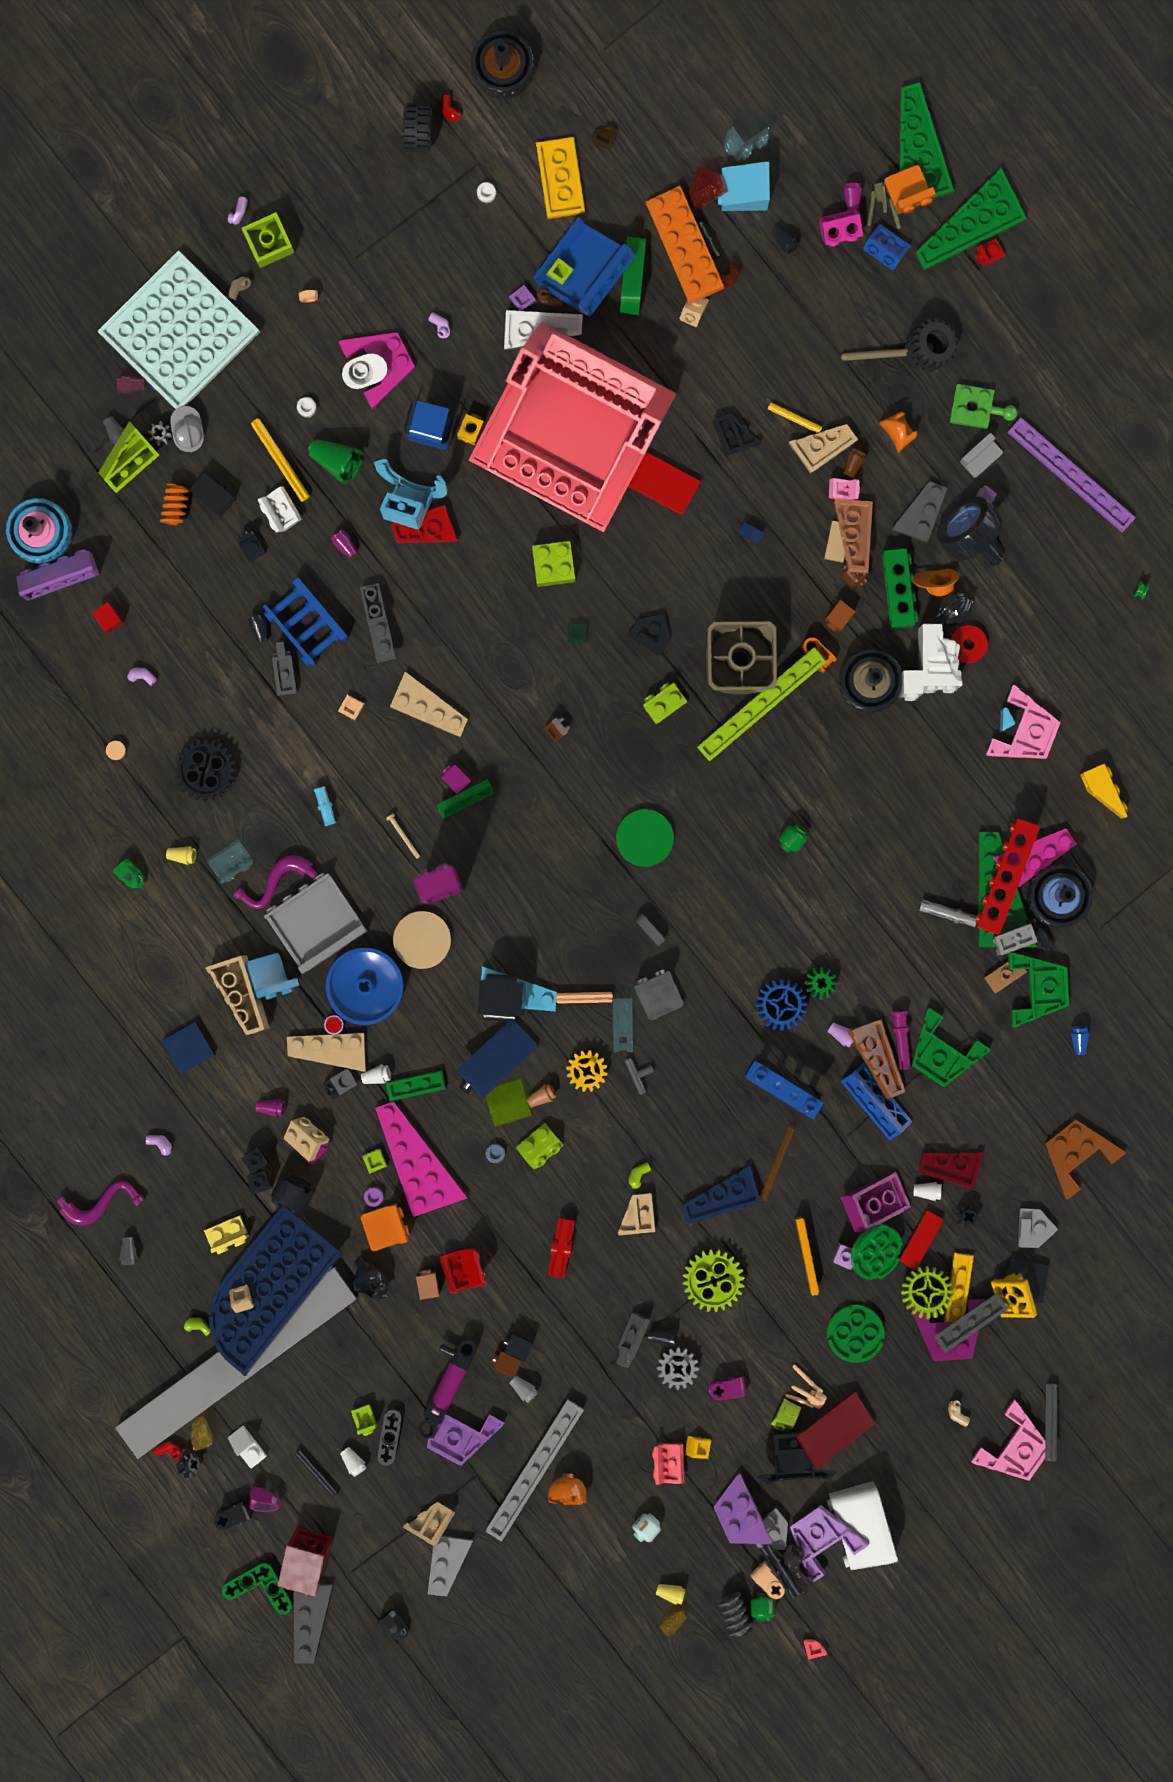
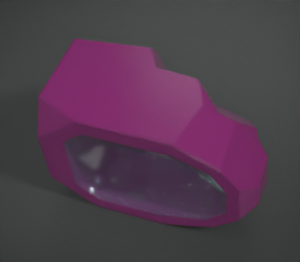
(263, 1500)

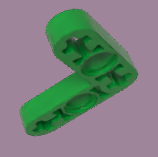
(265, 1581)

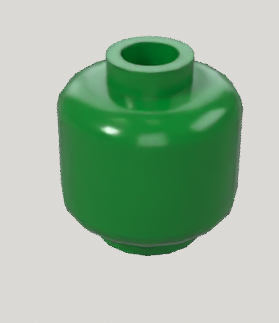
(793, 838)
(763, 1607)

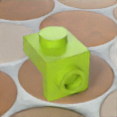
(786, 1416)
(364, 1420)

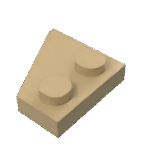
(638, 1216)
(431, 1523)

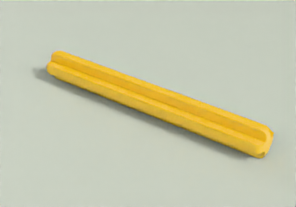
(280, 459)

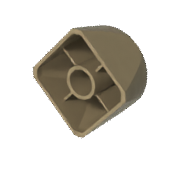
(754, 640)

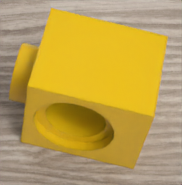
(471, 437)

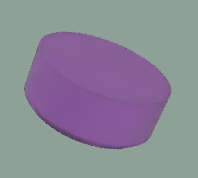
(373, 1196)

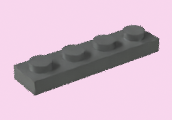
(971, 1322)

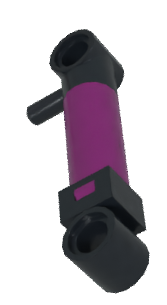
(447, 1387)

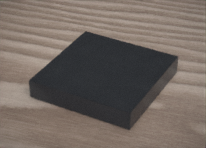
(1034, 1273)

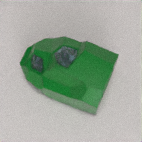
(130, 874)

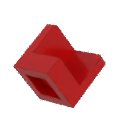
(107, 618)

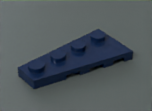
(730, 1195)

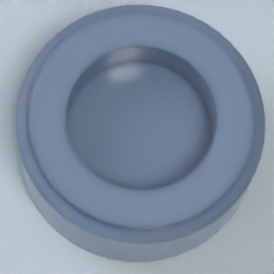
(495, 1153)

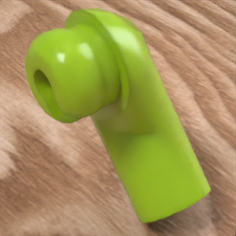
(636, 1174)
(197, 1323)

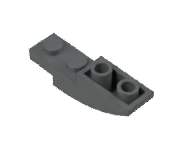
(377, 623)

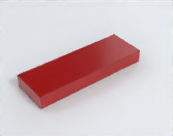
(921, 1239)

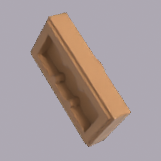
(1003, 977)

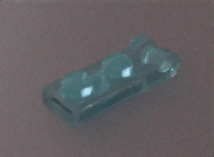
(622, 1024)

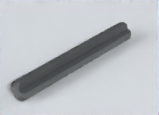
(1051, 1423)

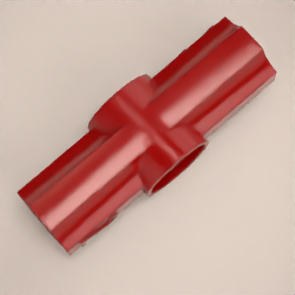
(561, 1247)

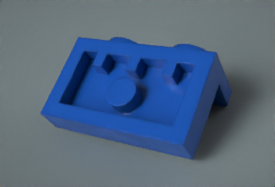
(886, 247)

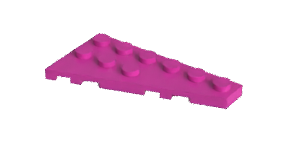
(420, 1171)

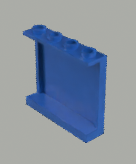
(596, 267)

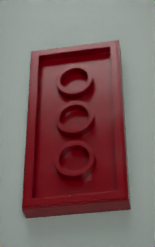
(835, 1430)

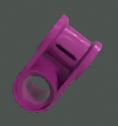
(732, 1388)

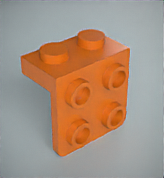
(909, 190)
(385, 1227)

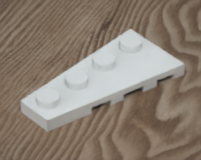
(522, 324)

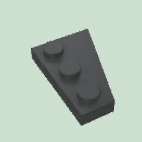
(922, 513)

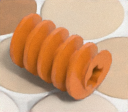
(174, 504)

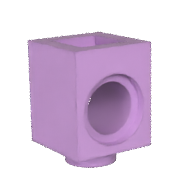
(842, 1256)

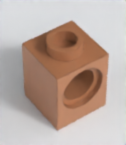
(427, 1284)

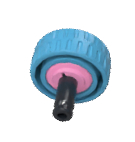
(39, 531)

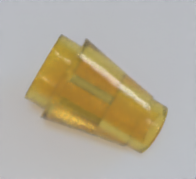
(672, 1623)

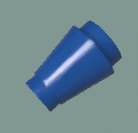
(1080, 1039)

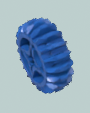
(797, 1009)

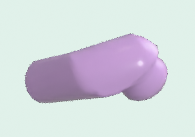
(240, 211)
(442, 325)
(141, 673)

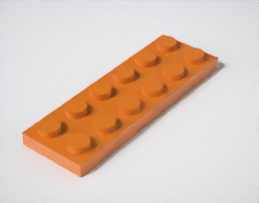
(685, 245)

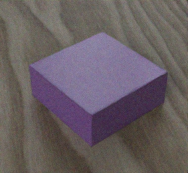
(522, 298)

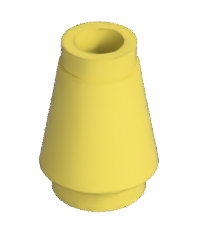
(183, 855)
(672, 1593)

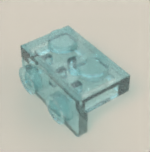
(230, 861)

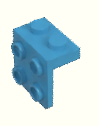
(269, 977)

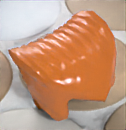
(898, 430)

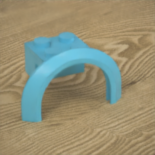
(409, 500)

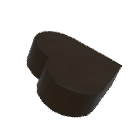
(604, 137)

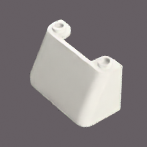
(863, 1512)

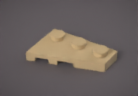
(822, 447)

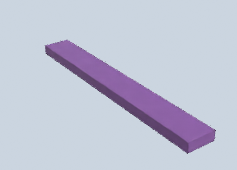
(1071, 475)

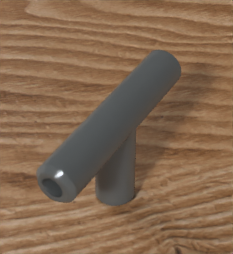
(637, 1075)

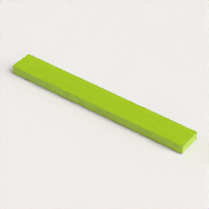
(761, 704)

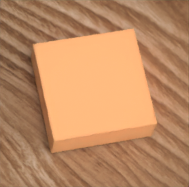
(351, 707)

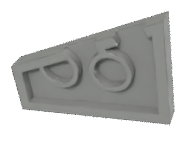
(446, 1562)

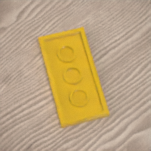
(560, 177)

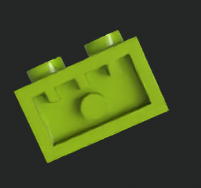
(664, 703)

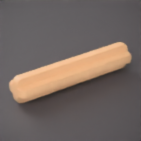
(585, 997)

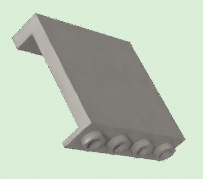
(315, 922)

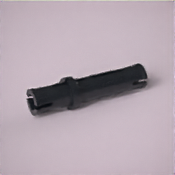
(779, 1570)

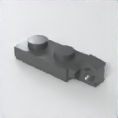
(284, 671)
(631, 1339)

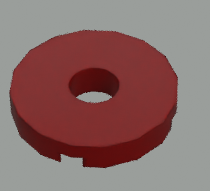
(979, 643)

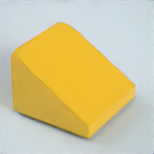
(698, 1447)

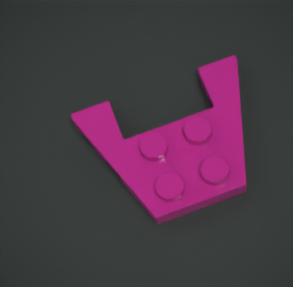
(392, 351)

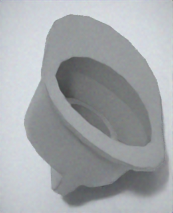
(187, 429)

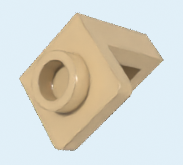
(692, 312)

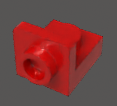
(989, 253)

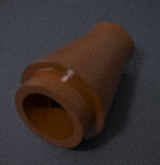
(854, 462)

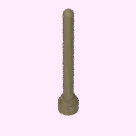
(878, 354)

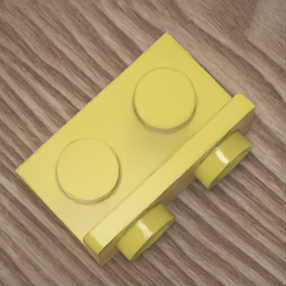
(226, 1234)

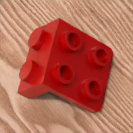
(463, 1270)

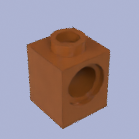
(839, 616)

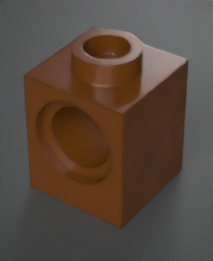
(506, 1363)

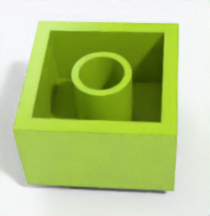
(268, 240)
(553, 563)

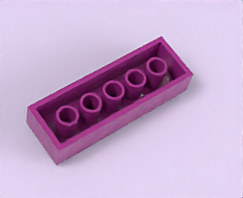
(438, 884)

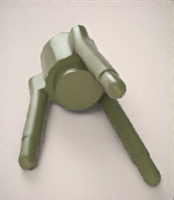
(881, 194)

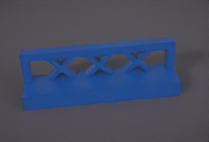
(875, 1104)

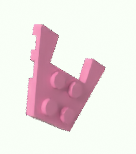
(1033, 733)
(1023, 1451)

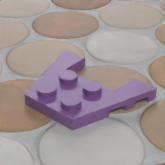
(460, 1441)
(820, 1531)

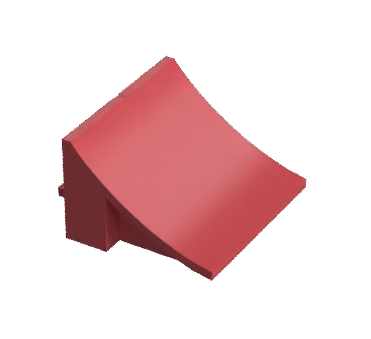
(571, 426)

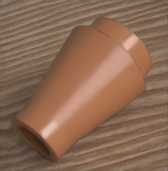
(543, 1095)

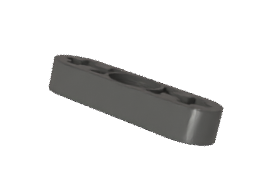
(392, 1452)

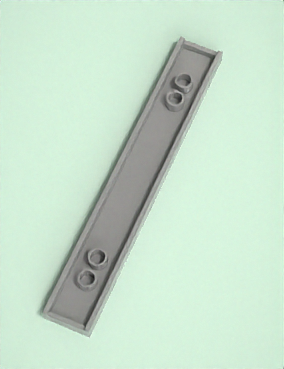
(217, 1377)

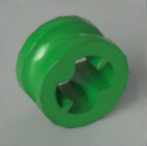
(1141, 589)

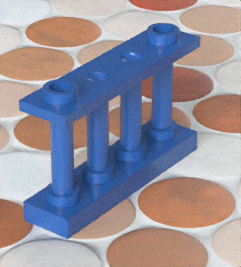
(323, 620)
(784, 1090)

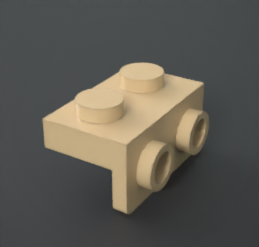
(305, 1137)

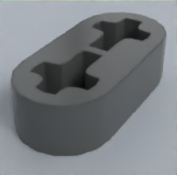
(650, 929)

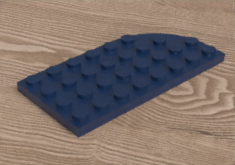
(281, 1274)

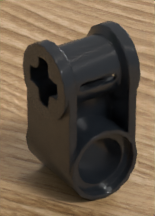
(235, 1514)

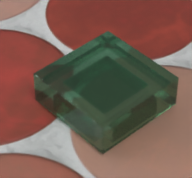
(576, 633)

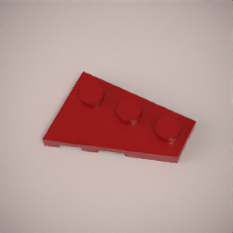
(434, 528)

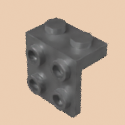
(658, 994)

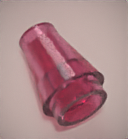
(129, 384)

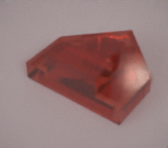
(706, 187)

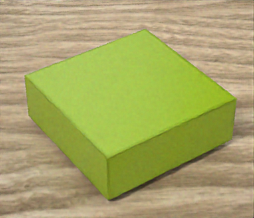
(374, 1160)

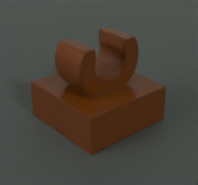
(556, 730)

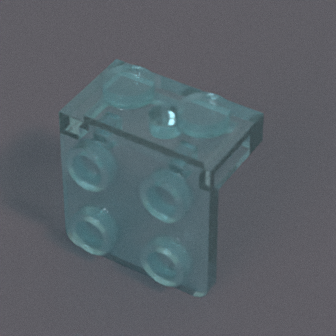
(735, 146)

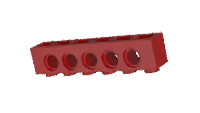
(996, 924)

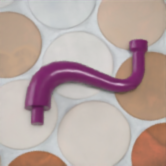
(285, 864)
(83, 1218)

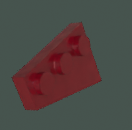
(952, 1167)

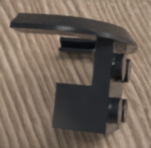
(792, 1461)

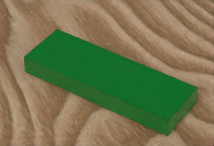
(465, 799)
(416, 1085)

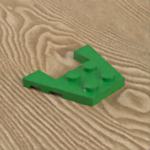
(1047, 988)
(937, 1058)

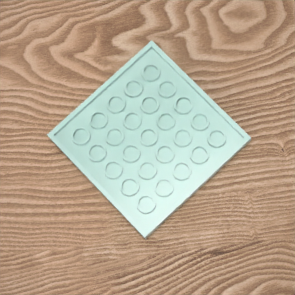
(178, 331)

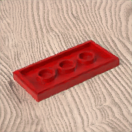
(664, 483)

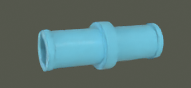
(325, 806)

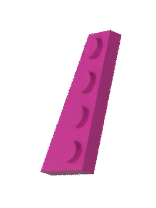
(1042, 854)

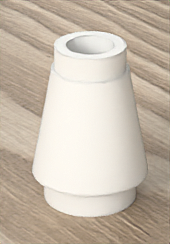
(376, 1075)
(928, 1191)
(353, 1462)

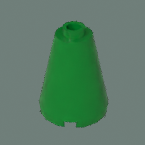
(339, 460)

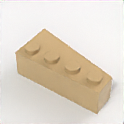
(238, 993)

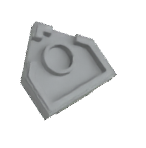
(1034, 1228)
(777, 1529)

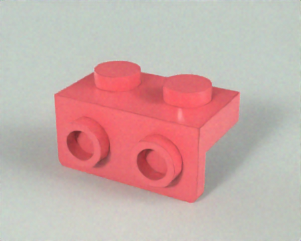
(668, 1463)

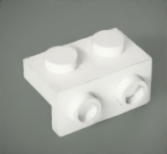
(279, 510)

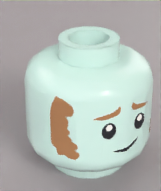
(646, 1527)

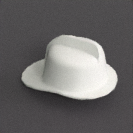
(364, 371)

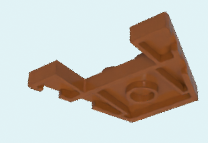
(1072, 1147)

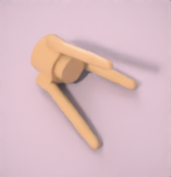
(815, 1398)

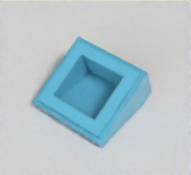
(1006, 719)

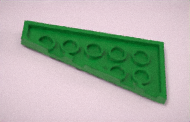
(919, 141)
(988, 847)

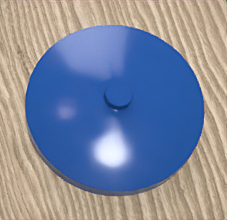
(364, 986)

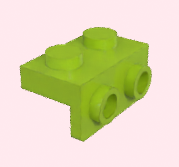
(539, 1146)

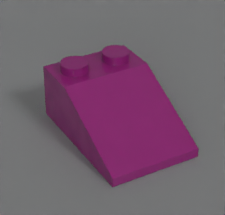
(875, 1202)

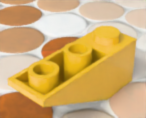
(1100, 786)

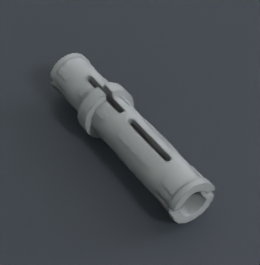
(955, 915)

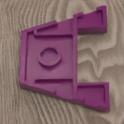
(963, 1350)

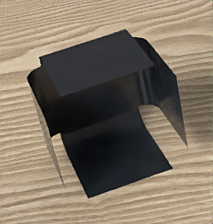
(501, 997)

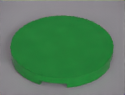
(644, 838)
(876, 1252)
(855, 1333)

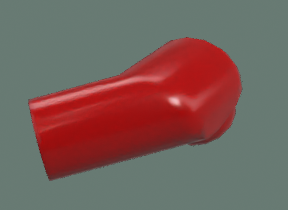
(448, 111)
(169, 1448)

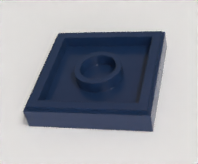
(188, 1048)

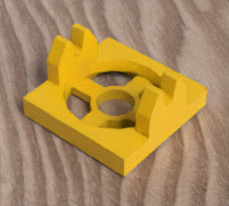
(1017, 1310)

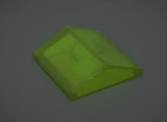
(508, 1103)

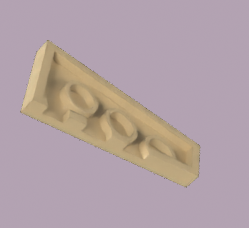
(424, 705)
(336, 1049)

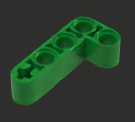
(633, 278)

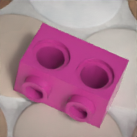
(840, 222)

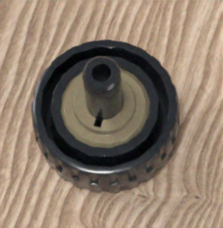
(870, 680)

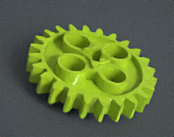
(707, 1263)

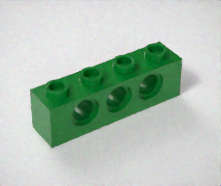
(896, 618)

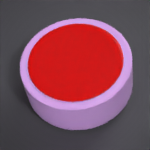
(334, 1024)

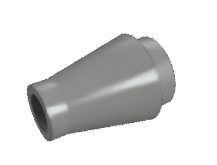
(524, 1389)

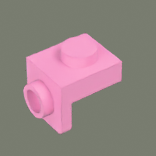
(844, 489)

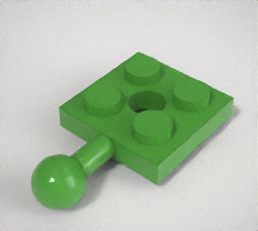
(983, 399)

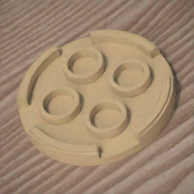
(422, 939)

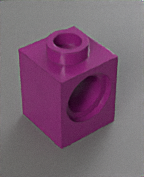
(455, 779)

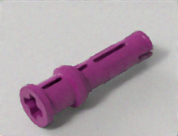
(901, 1029)

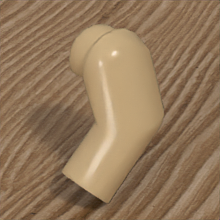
(955, 1413)

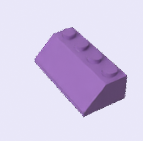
(57, 575)

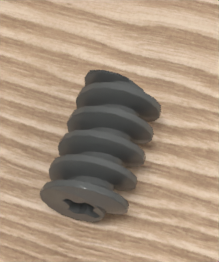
(736, 1614)

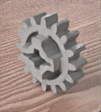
(686, 1358)

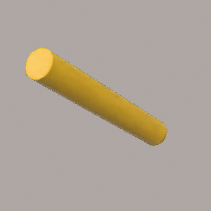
(794, 417)

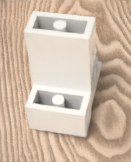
(936, 665)

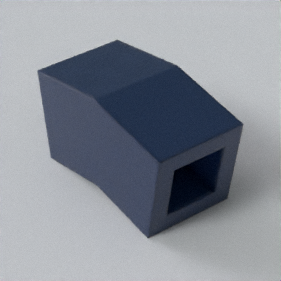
(750, 533)

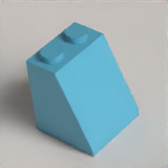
(746, 187)

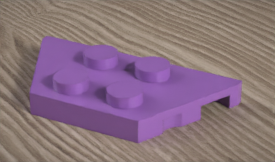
(740, 1515)

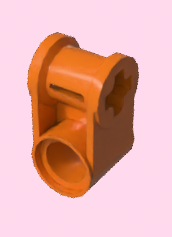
(822, 650)

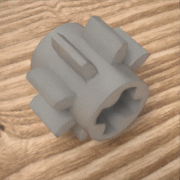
(155, 429)

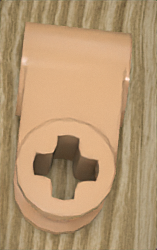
(766, 1579)

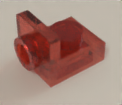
(729, 280)

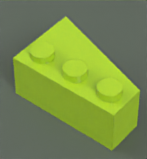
(127, 458)

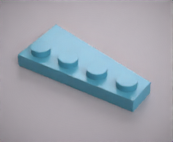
(536, 996)

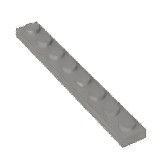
(534, 1470)

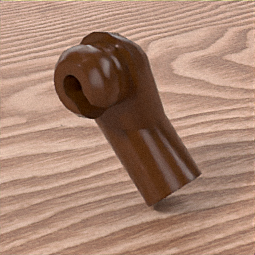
(548, 299)

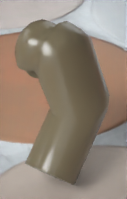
(238, 285)

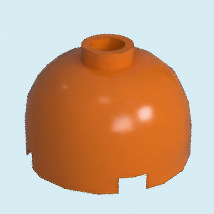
(567, 1490)

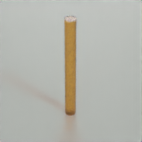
(777, 1163)

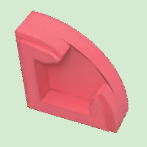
(814, 1648)

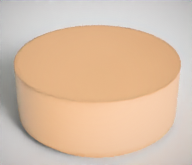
(308, 296)
(115, 750)

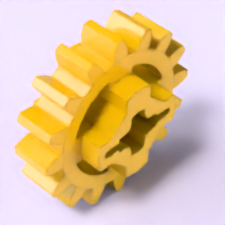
(580, 1082)

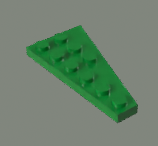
(980, 218)

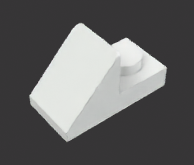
(247, 1447)

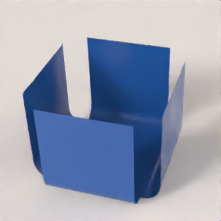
(429, 425)

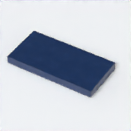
(497, 1058)

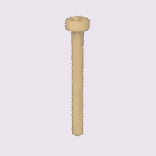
(402, 834)

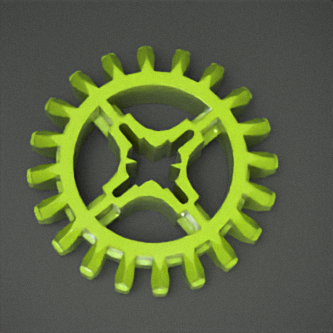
(927, 1301)

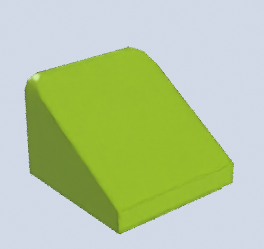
(559, 271)

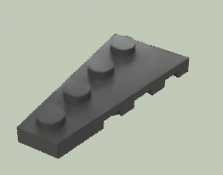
(308, 1622)

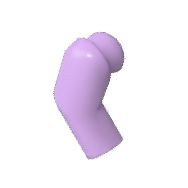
(161, 1141)

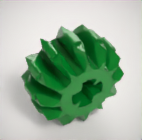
(814, 985)

